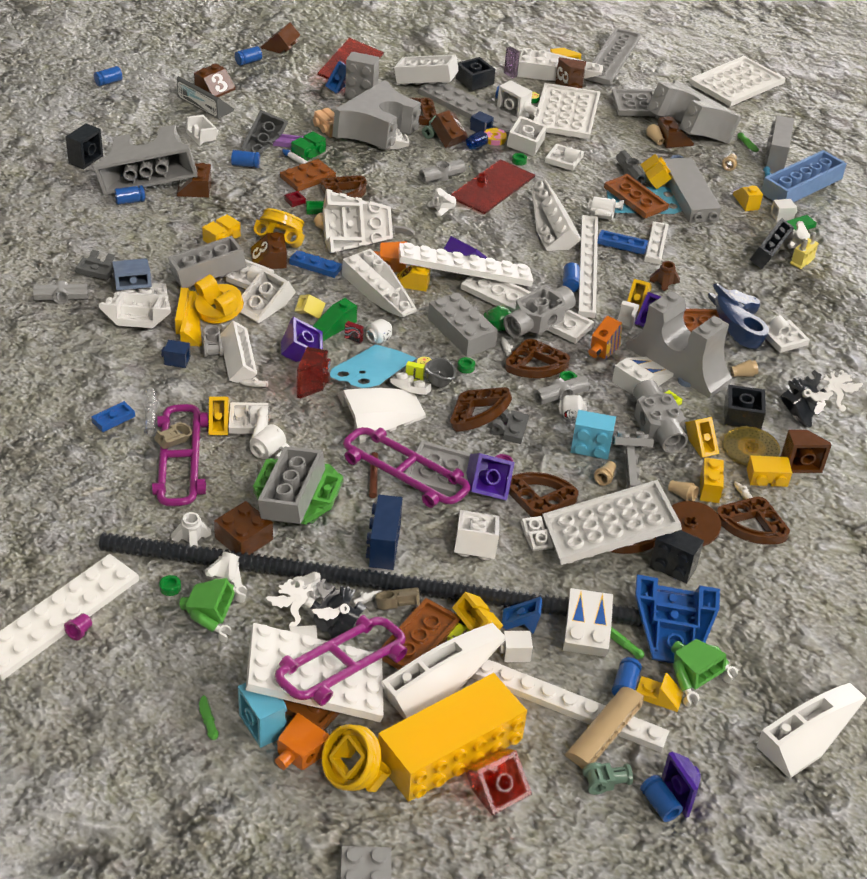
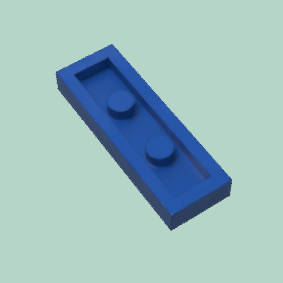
(622, 242)
(315, 264)

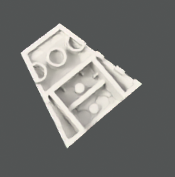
(354, 222)
(138, 306)
(381, 408)

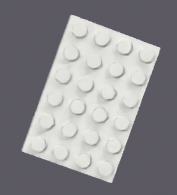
(737, 81)
(568, 110)
(611, 522)
(356, 696)

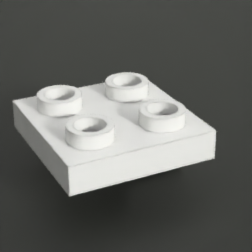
(564, 157)
(246, 275)
(785, 335)
(244, 417)

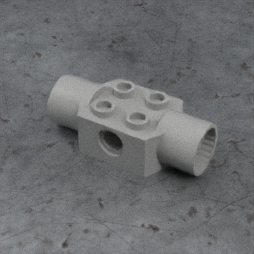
(539, 311)
(659, 416)

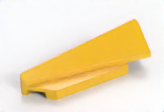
(187, 319)

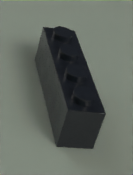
(771, 243)

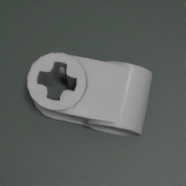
(212, 341)

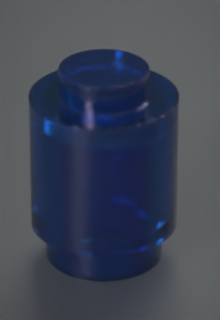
(477, 140)

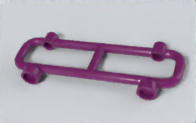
(197, 486)
(431, 496)
(321, 692)

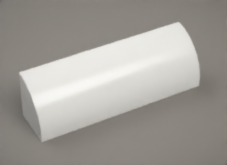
(238, 353)

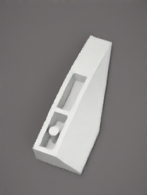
(544, 64)
(552, 220)
(377, 282)
(441, 670)
(809, 729)

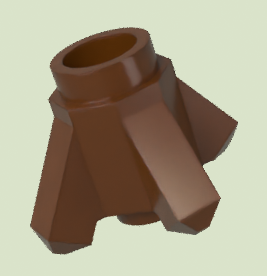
(665, 275)

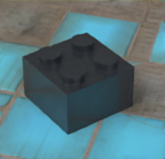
(475, 73)
(84, 146)
(744, 406)
(677, 555)

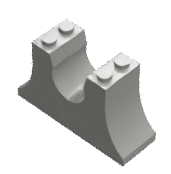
(695, 111)
(376, 116)
(145, 164)
(689, 355)

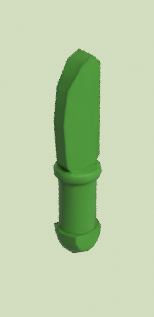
(747, 142)
(626, 644)
(208, 718)

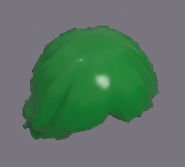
(496, 316)

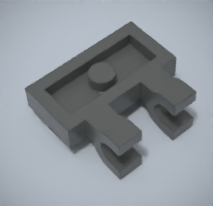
(94, 267)
(515, 427)

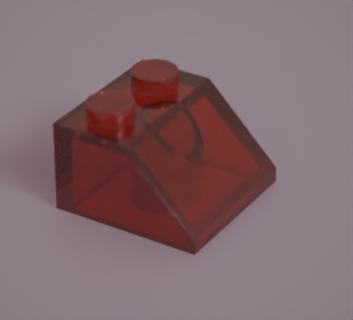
(313, 372)
(498, 780)

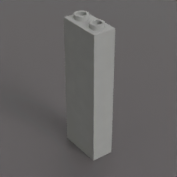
(692, 191)

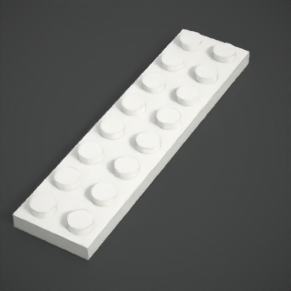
(466, 265)
(506, 294)
(45, 622)

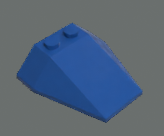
(674, 615)

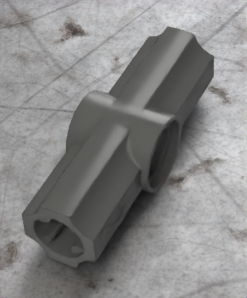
(631, 166)

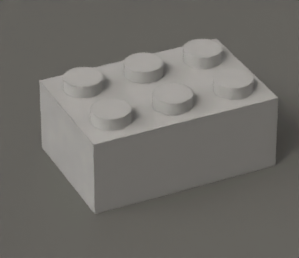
(361, 73)

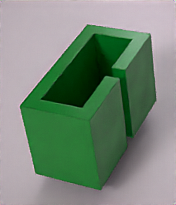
(309, 146)

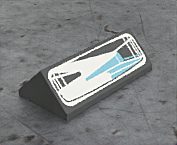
(202, 99)

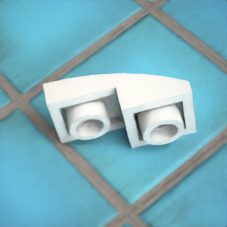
(407, 383)
(536, 534)

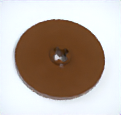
(705, 520)

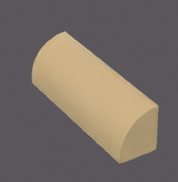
(605, 727)

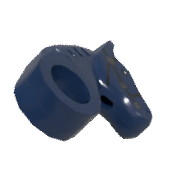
(739, 311)

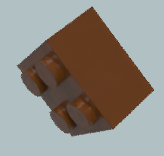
(243, 529)

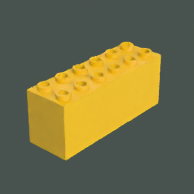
(451, 736)

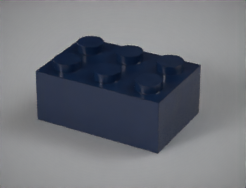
(385, 532)

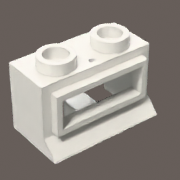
(201, 129)

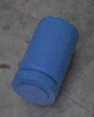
(248, 55)
(108, 76)
(245, 158)
(129, 194)
(571, 276)
(627, 674)
(661, 798)

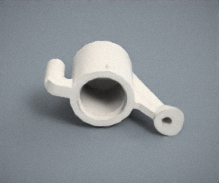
(604, 207)
(266, 438)

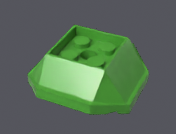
(323, 497)

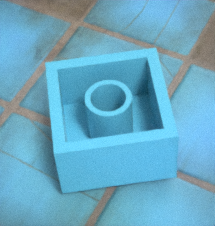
(593, 434)
(262, 715)

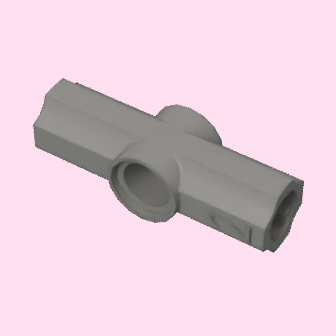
(442, 171)
(61, 292)
(561, 388)

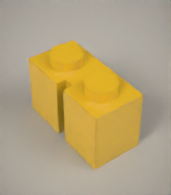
(656, 171)
(214, 232)
(770, 470)
(711, 480)
(475, 612)

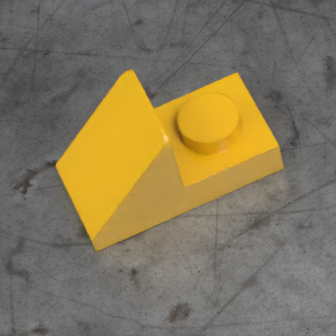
(661, 694)

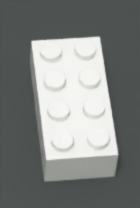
(426, 69)

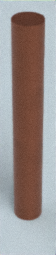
(373, 478)

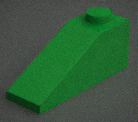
(335, 317)

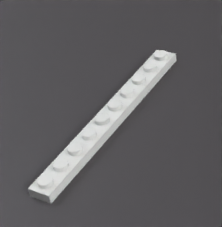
(588, 267)
(570, 704)

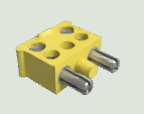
(805, 252)

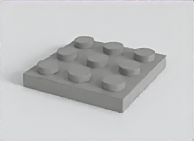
(633, 102)
(443, 456)

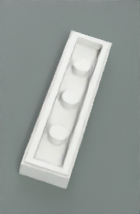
(656, 243)

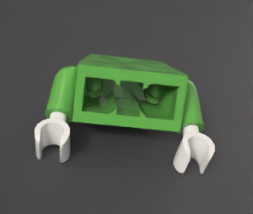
(211, 602)
(697, 665)

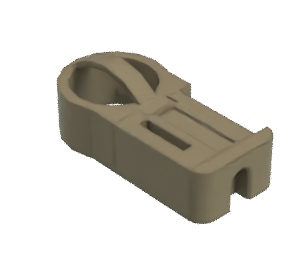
(172, 437)
(394, 598)

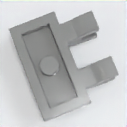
(640, 440)

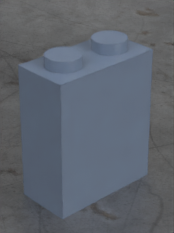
(132, 274)

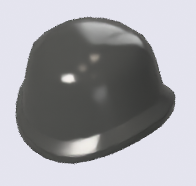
(440, 371)

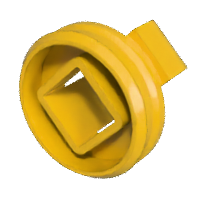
(281, 221)
(224, 296)
(367, 772)

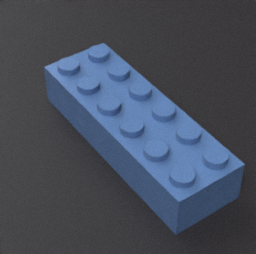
(804, 177)

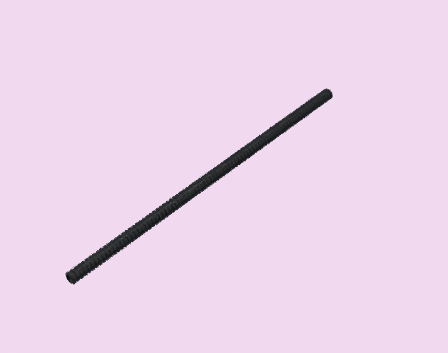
(345, 575)

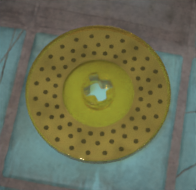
(748, 441)

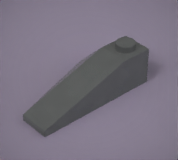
(264, 132)

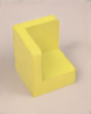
(310, 305)

